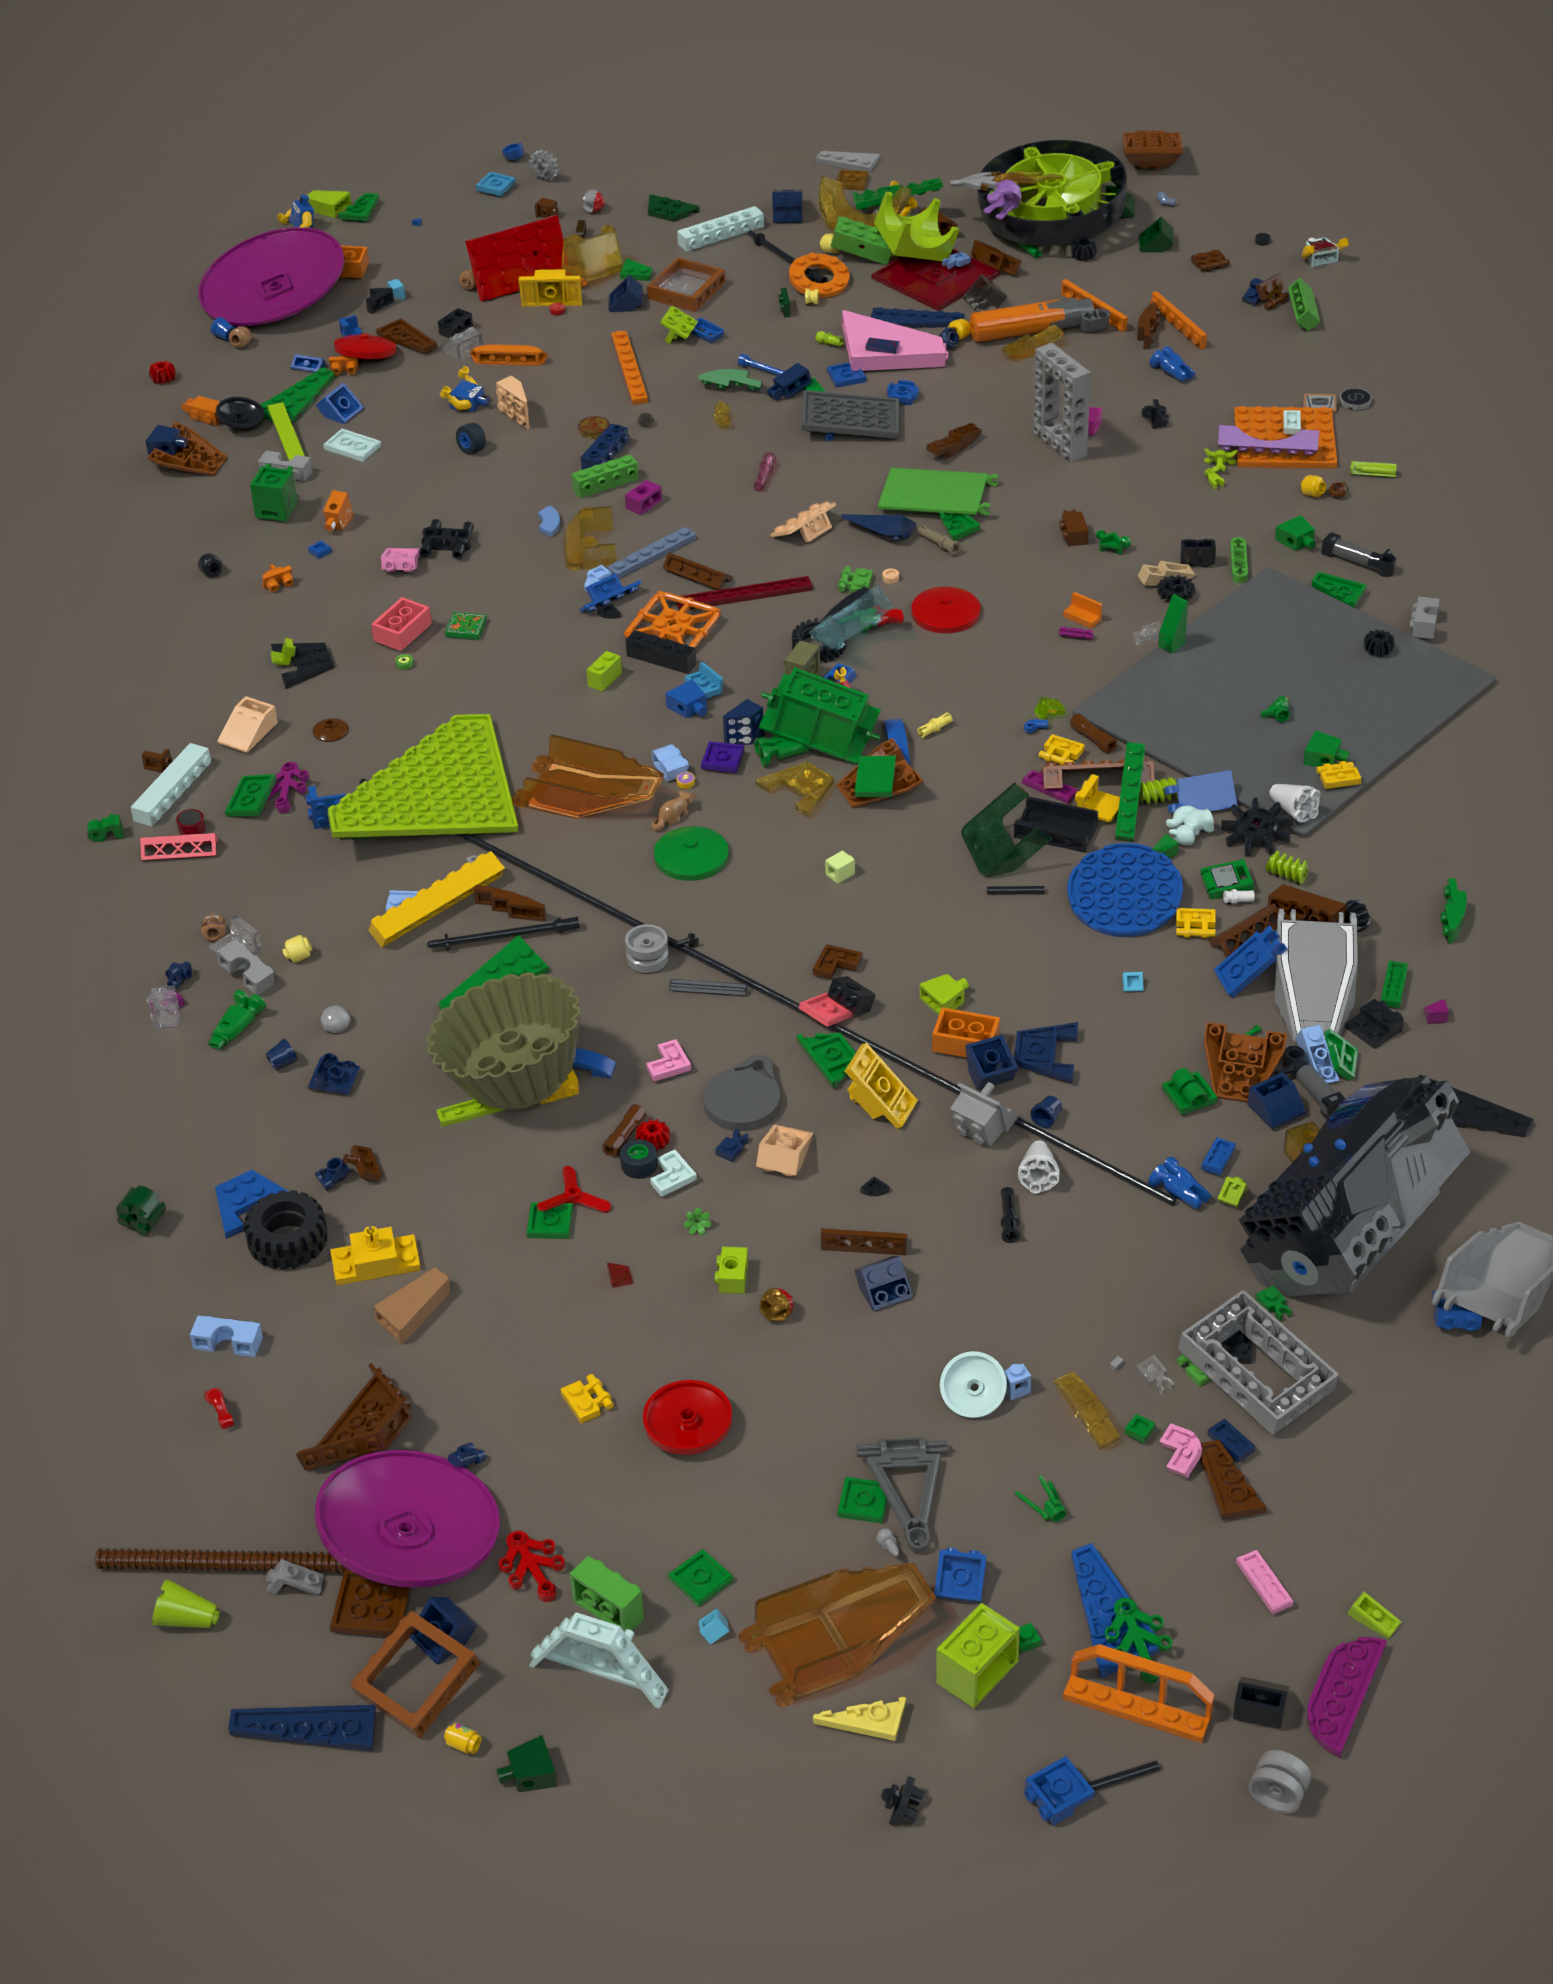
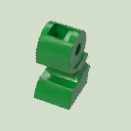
(98, 829)

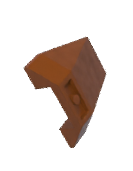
(196, 458)
(904, 779)
(1240, 1060)

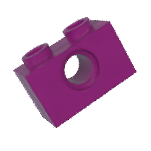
(643, 497)

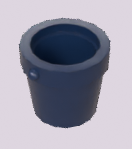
(281, 1055)
(1046, 1112)

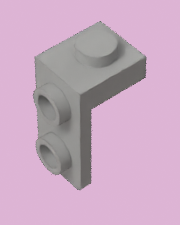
(295, 1576)

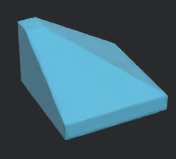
(1132, 981)

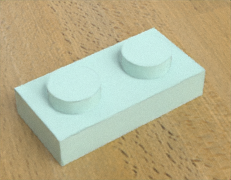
(1292, 422)

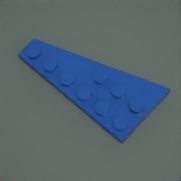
(1099, 1593)

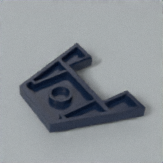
(1037, 1049)

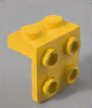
(1091, 798)

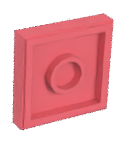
(825, 1010)

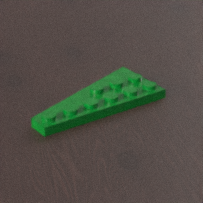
(875, 198)
(300, 395)
(514, 959)

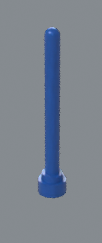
(744, 360)

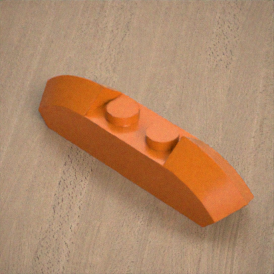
(508, 355)

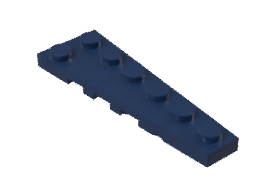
(916, 318)
(320, 1725)

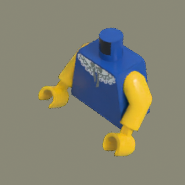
(300, 214)
(466, 395)

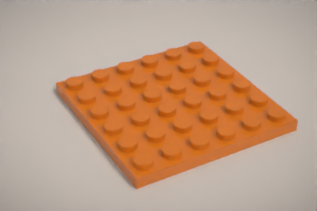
(1268, 425)

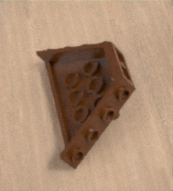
(364, 1427)

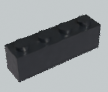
(661, 652)

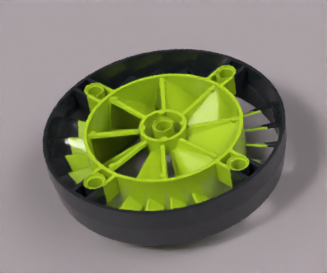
(1072, 203)

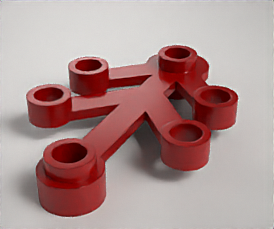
(531, 1562)

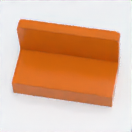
(1084, 610)

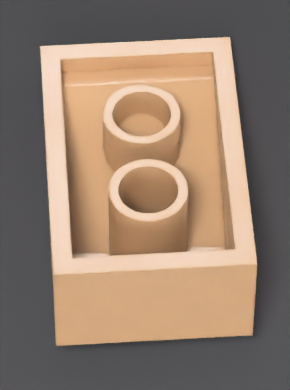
(783, 1150)

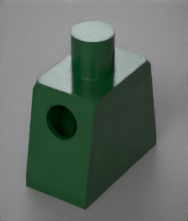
(529, 1766)

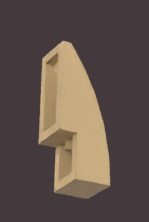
(1151, 575)

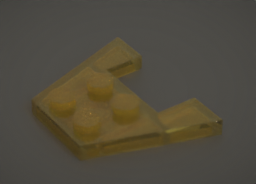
(804, 780)

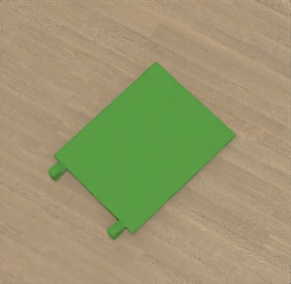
(936, 491)

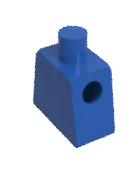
(687, 700)

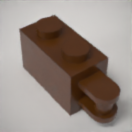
(1074, 528)

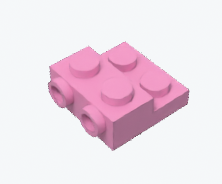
(400, 559)

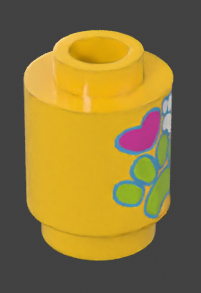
(462, 1738)

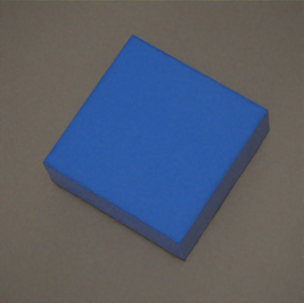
(319, 549)

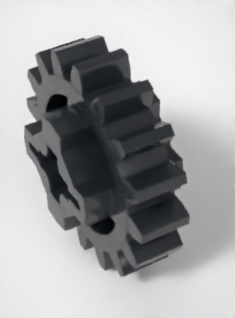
(1177, 586)

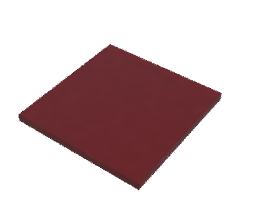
(931, 281)

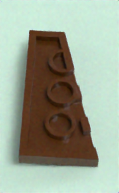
(407, 335)
(1228, 1484)

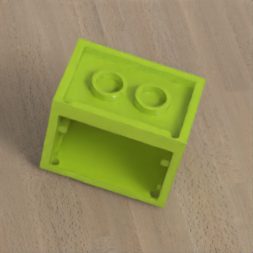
(977, 1655)

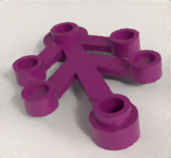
(288, 771)

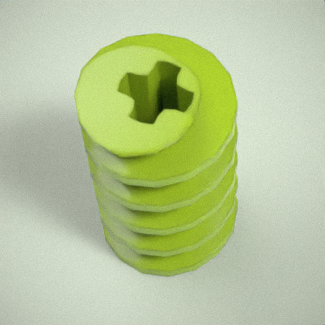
(1156, 790)
(1287, 868)

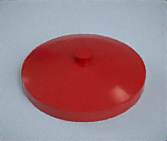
(365, 346)
(945, 610)
(687, 1417)

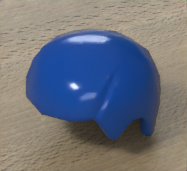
(513, 152)

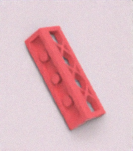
(179, 840)

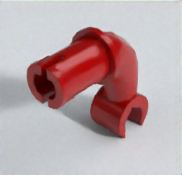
(215, 1397)

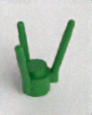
(1053, 1507)

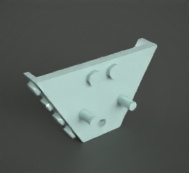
(603, 1651)

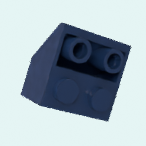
(1276, 1101)
(884, 1282)

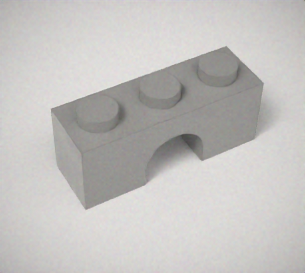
(301, 465)
(1424, 617)
(237, 957)

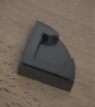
(609, 612)
(874, 1187)

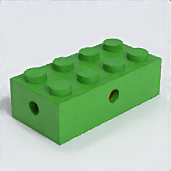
(860, 240)

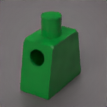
(1296, 534)
(1323, 750)

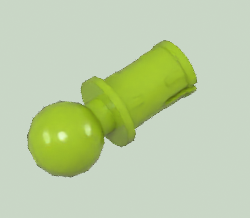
(829, 339)

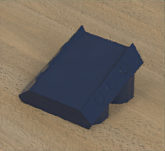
(334, 1075)

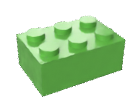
(606, 1594)

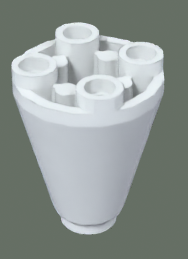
(1297, 800)
(1038, 1168)

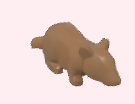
(672, 809)

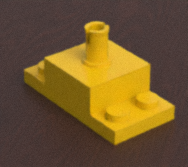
(550, 288)
(878, 1088)
(374, 1256)

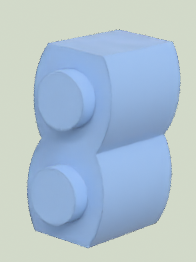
(669, 761)

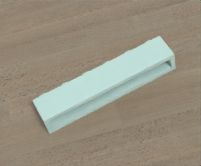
(170, 784)

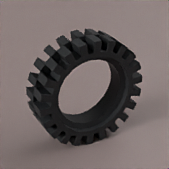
(802, 632)

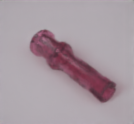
(766, 468)

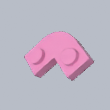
(1187, 1449)

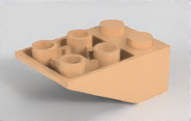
(513, 400)
(248, 724)

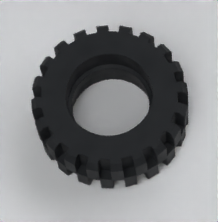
(288, 1248)

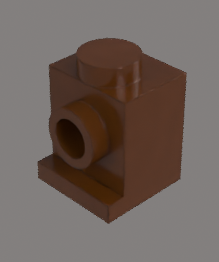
(546, 208)

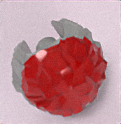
(593, 201)

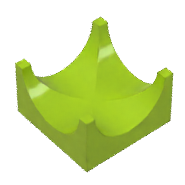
(915, 235)

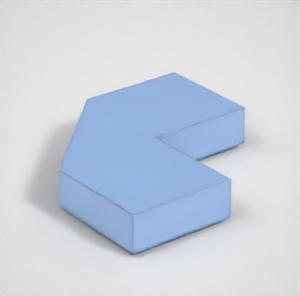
(596, 575)

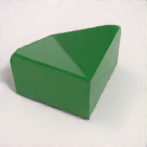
(1167, 846)

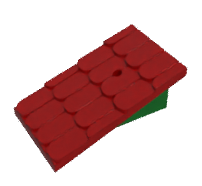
(515, 253)

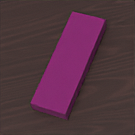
(1035, 781)

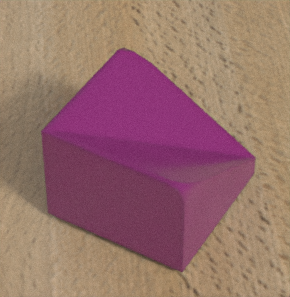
(1436, 1012)

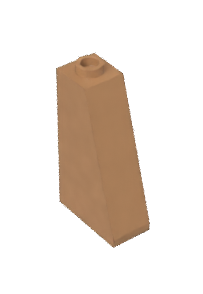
(412, 1305)

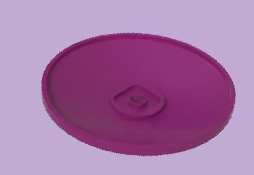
(380, 1493)

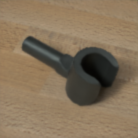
(691, 941)

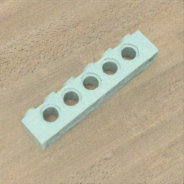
(720, 228)

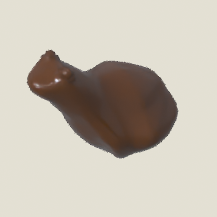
(1338, 489)

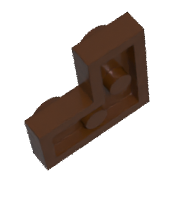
(836, 957)

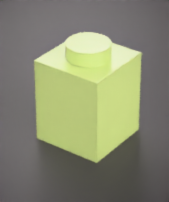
(840, 866)

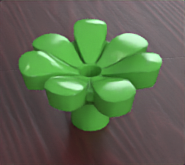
(697, 1221)

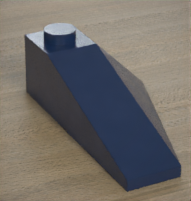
(892, 526)

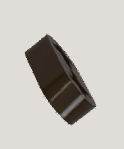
(581, 228)

